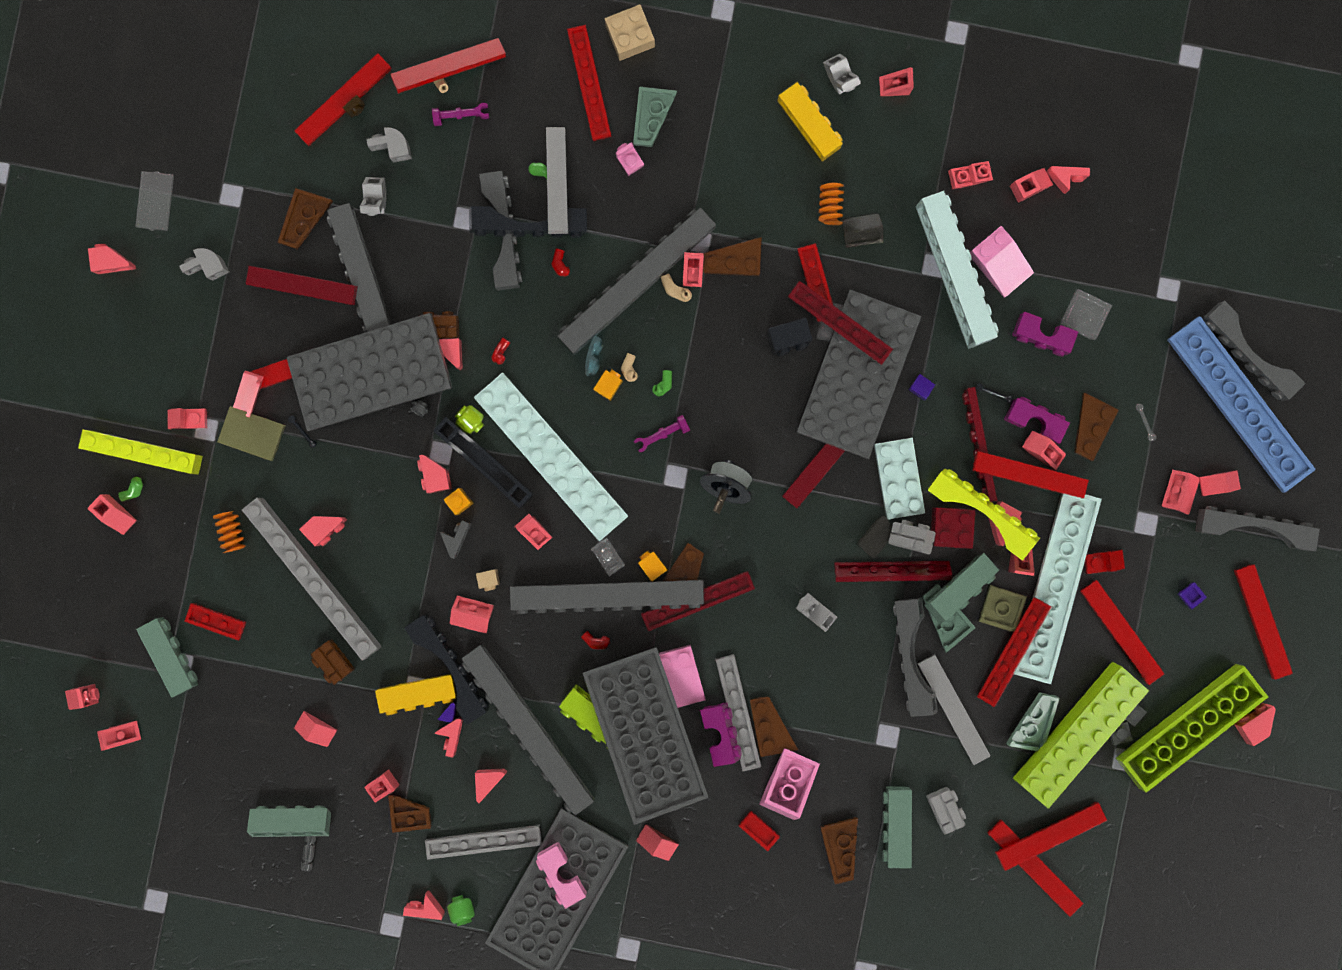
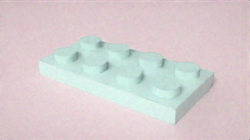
(899, 478)

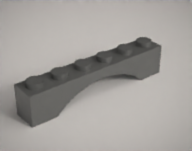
(505, 270)
(1225, 324)
(1294, 536)
(920, 696)

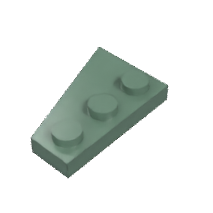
(651, 113)
(949, 632)
(1035, 724)

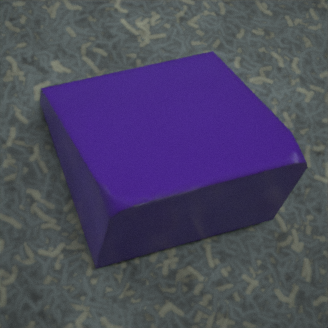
(921, 387)
(450, 713)

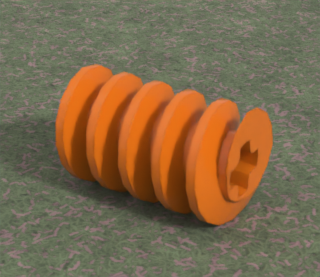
(830, 203)
(229, 531)

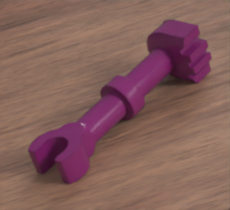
(458, 113)
(663, 432)

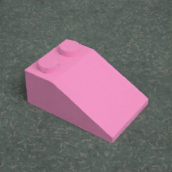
(1001, 261)
(682, 675)
(790, 784)

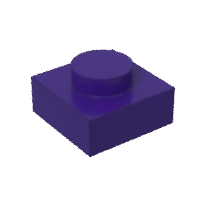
(1192, 595)

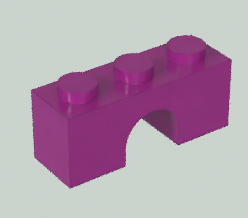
(1028, 330)
(1051, 425)
(720, 718)

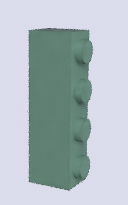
(962, 588)
(167, 656)
(289, 822)
(898, 827)

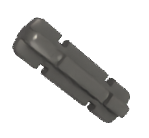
(308, 853)

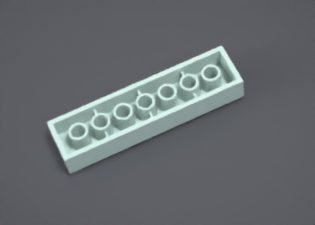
(956, 269)

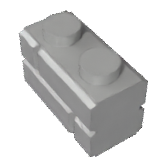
(912, 537)
(945, 810)

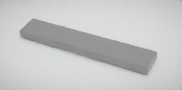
(556, 180)
(736, 701)
(953, 709)
(483, 842)

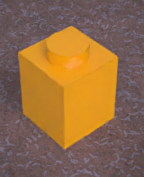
(608, 384)
(458, 501)
(651, 565)

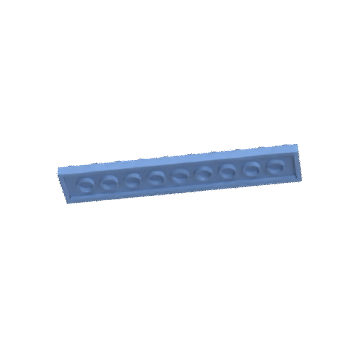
(1241, 404)

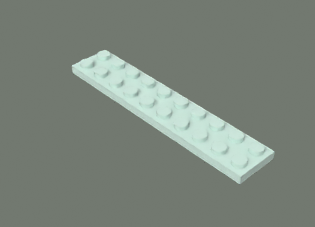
(551, 456)
(1059, 582)

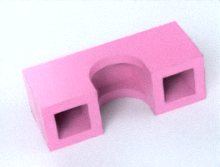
(568, 890)

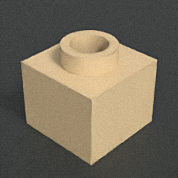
(488, 580)

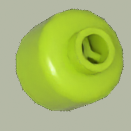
(469, 419)

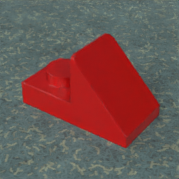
(1104, 561)

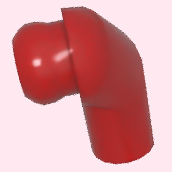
(558, 265)
(497, 355)
(596, 643)

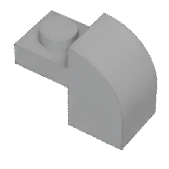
(840, 74)
(394, 141)
(374, 196)
(208, 261)
(816, 612)

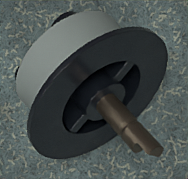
(727, 484)

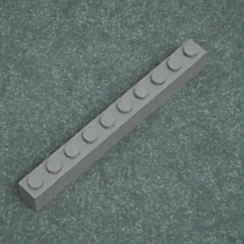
(311, 578)

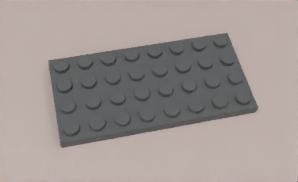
(369, 372)
(853, 387)
(645, 736)
(533, 923)

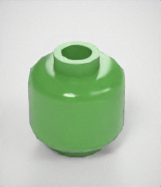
(460, 910)

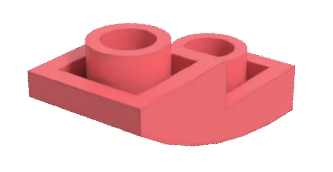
(970, 175)

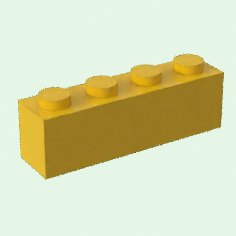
(809, 121)
(416, 693)

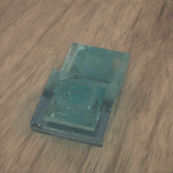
(591, 362)

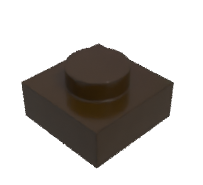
(354, 106)

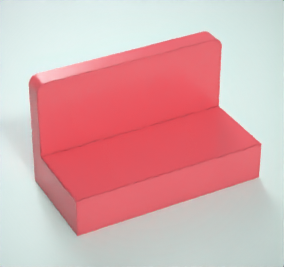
(248, 392)
(1180, 491)
(471, 614)

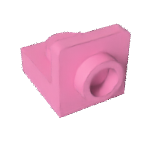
(629, 158)

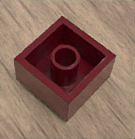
(953, 527)

